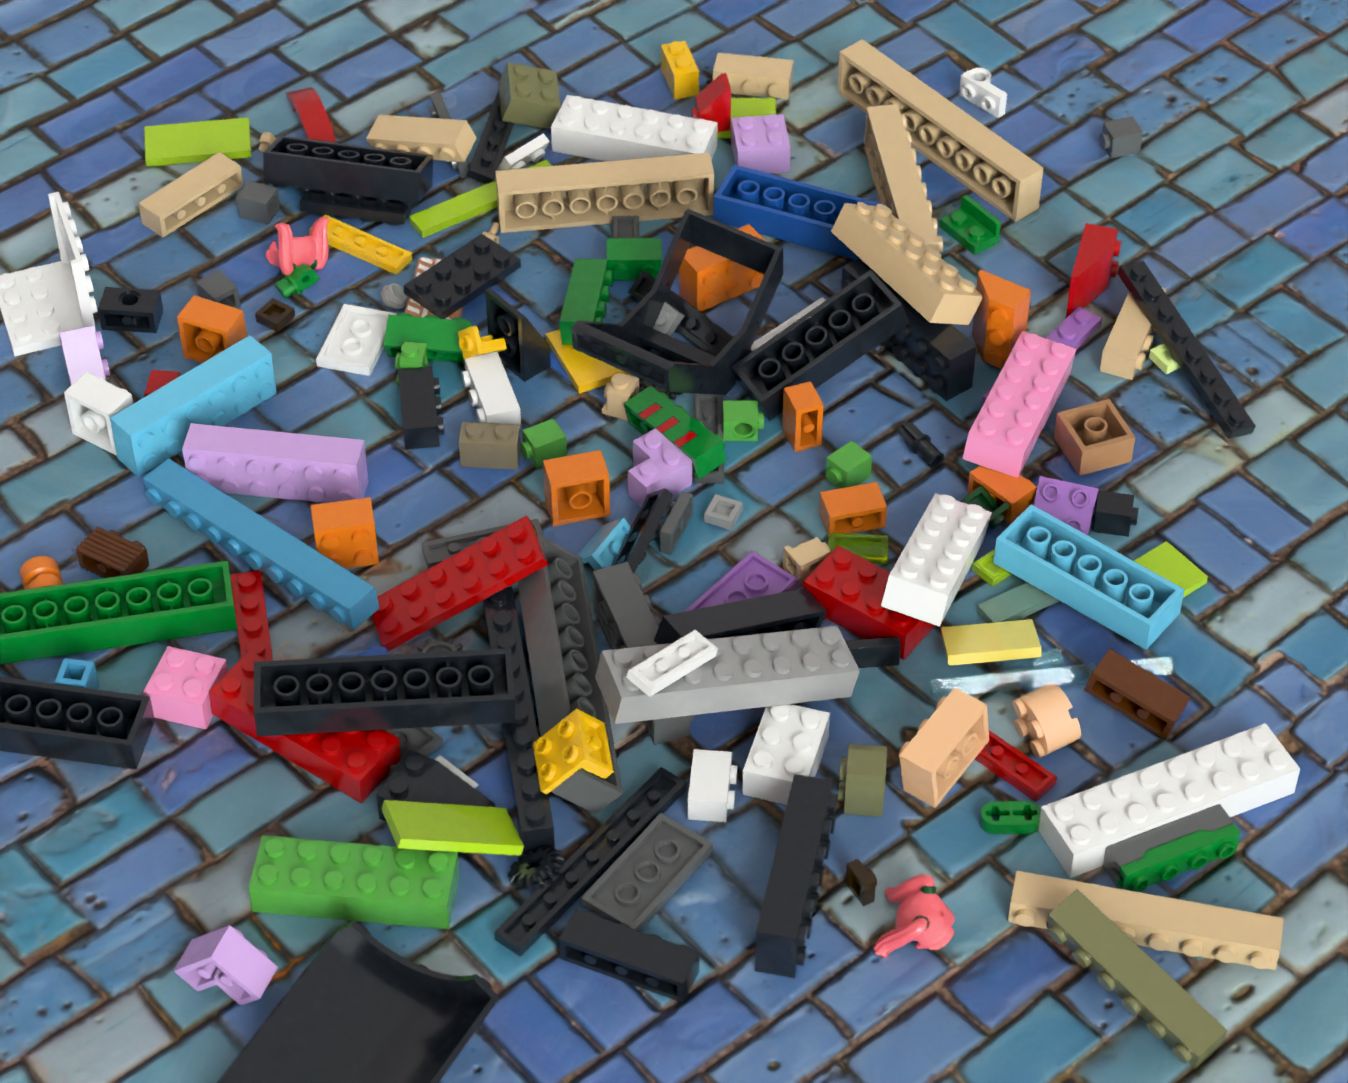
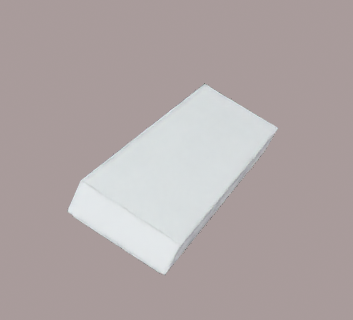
(672, 663)

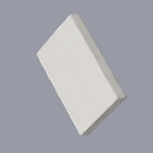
(354, 340)

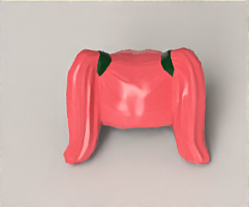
(297, 251)
(918, 918)

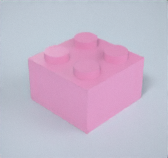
(182, 686)

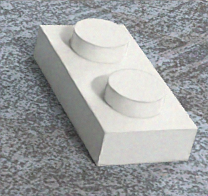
(531, 151)

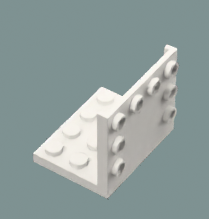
(49, 297)

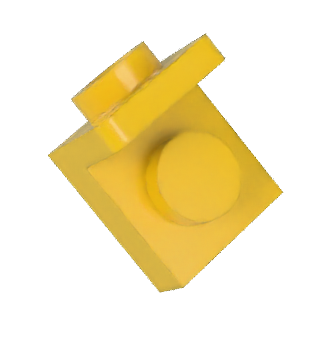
(474, 345)

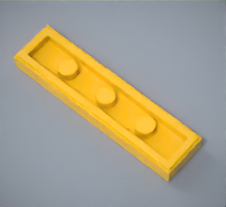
(366, 246)

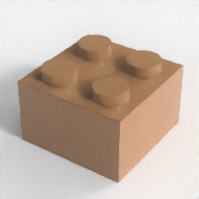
(1094, 437)

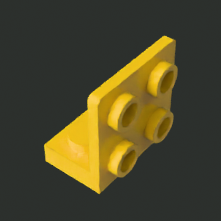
(571, 745)

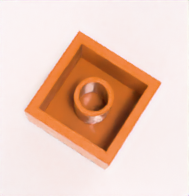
(209, 328)
(576, 487)
(346, 532)

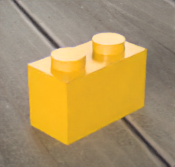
(679, 70)

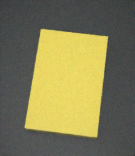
(990, 642)

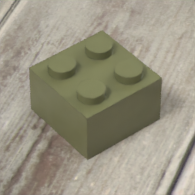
(529, 95)

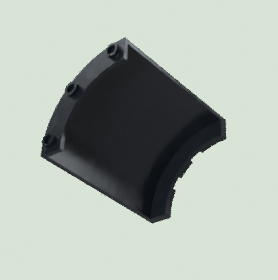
(364, 1019)

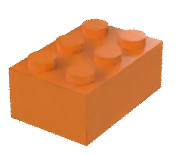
(712, 279)

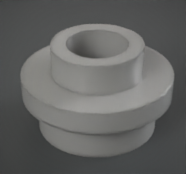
(393, 296)

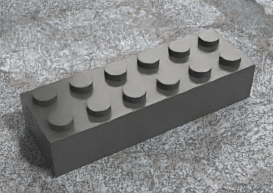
(629, 623)

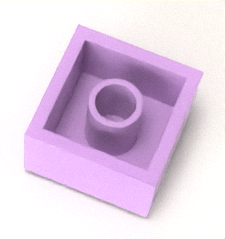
(761, 143)

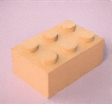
(944, 747)

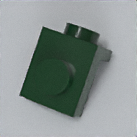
(983, 499)

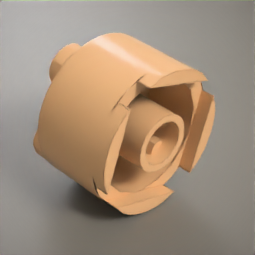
(1046, 720)

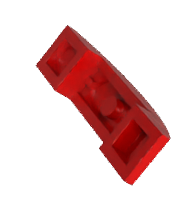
(311, 114)

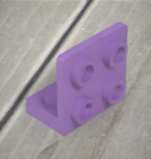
(1067, 502)

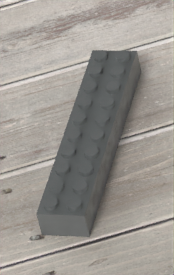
(565, 662)

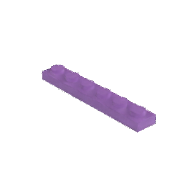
(1072, 331)

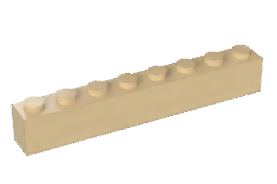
(1158, 920)

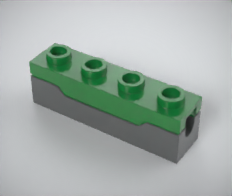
(1171, 849)

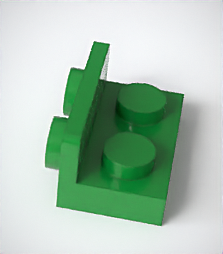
(972, 226)

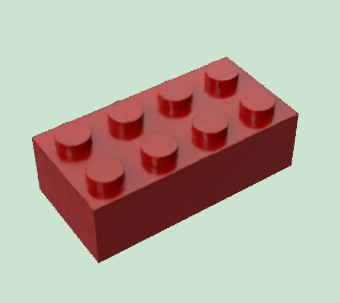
(853, 596)

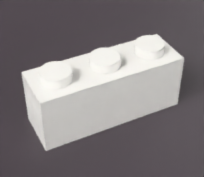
(490, 390)

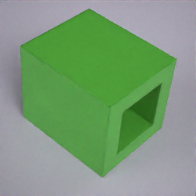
(543, 442)
(848, 466)

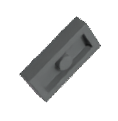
(676, 522)

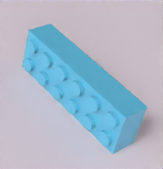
(206, 395)
(1088, 576)

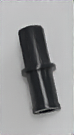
(921, 444)

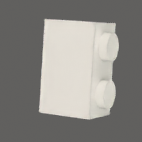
(710, 785)

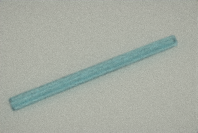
(1036, 677)

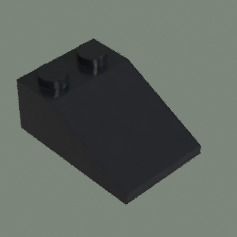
(526, 349)
(428, 781)

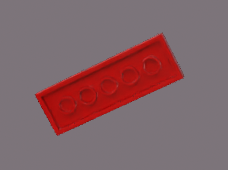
(458, 583)

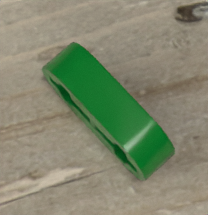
(1010, 817)

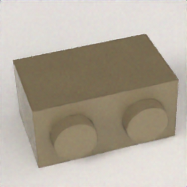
(490, 445)

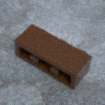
(1137, 693)

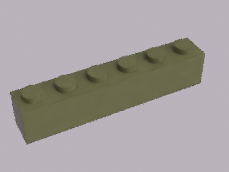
(1135, 979)

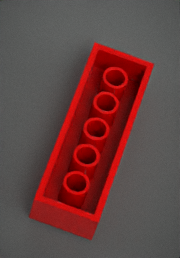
(346, 760)

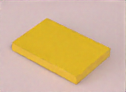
(583, 370)

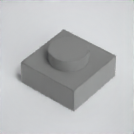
(668, 319)
(723, 512)

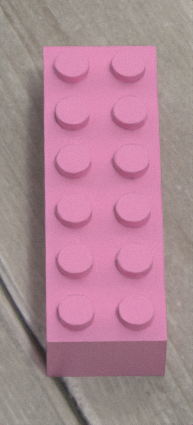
(1019, 404)

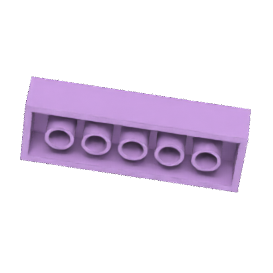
(277, 463)

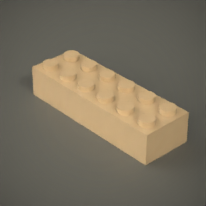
(907, 263)

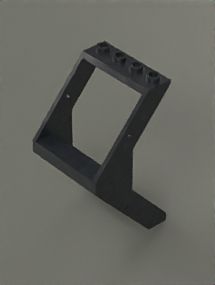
(664, 359)

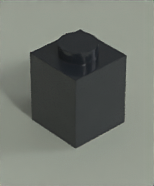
(1115, 513)

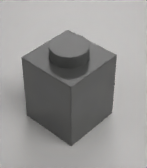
(1121, 137)
(258, 202)
(218, 289)

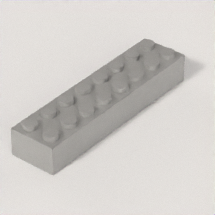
(742, 675)

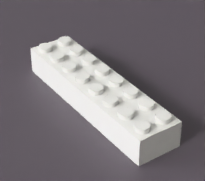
(1231, 772)

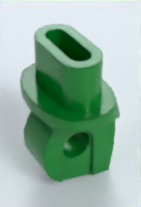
(296, 282)

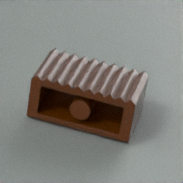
(111, 555)

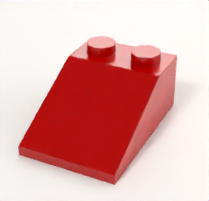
(1093, 265)

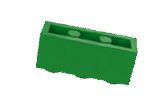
(438, 333)

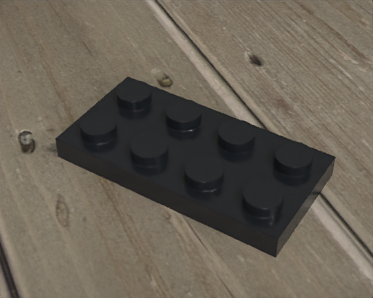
(462, 276)

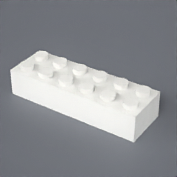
(626, 132)
(936, 559)

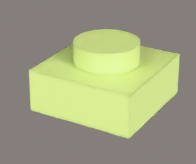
(1163, 359)

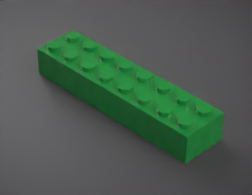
(116, 612)

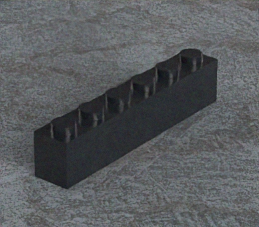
(752, 616)

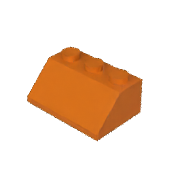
(999, 317)

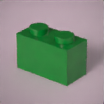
(632, 255)

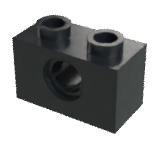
(130, 310)

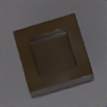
(275, 315)
(861, 882)

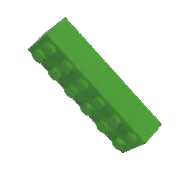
(354, 882)

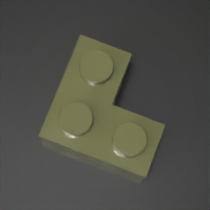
(865, 780)

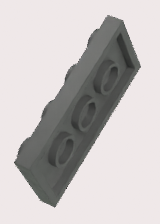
(647, 873)

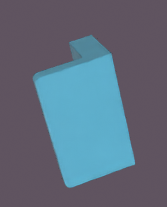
(605, 544)

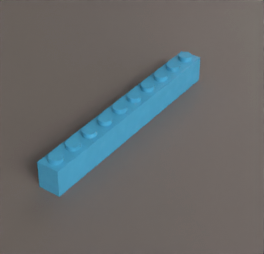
(261, 544)

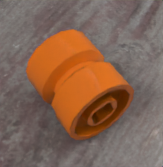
(40, 572)

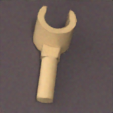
(266, 140)
(491, 234)

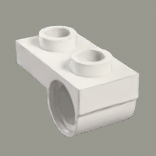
(977, 89)

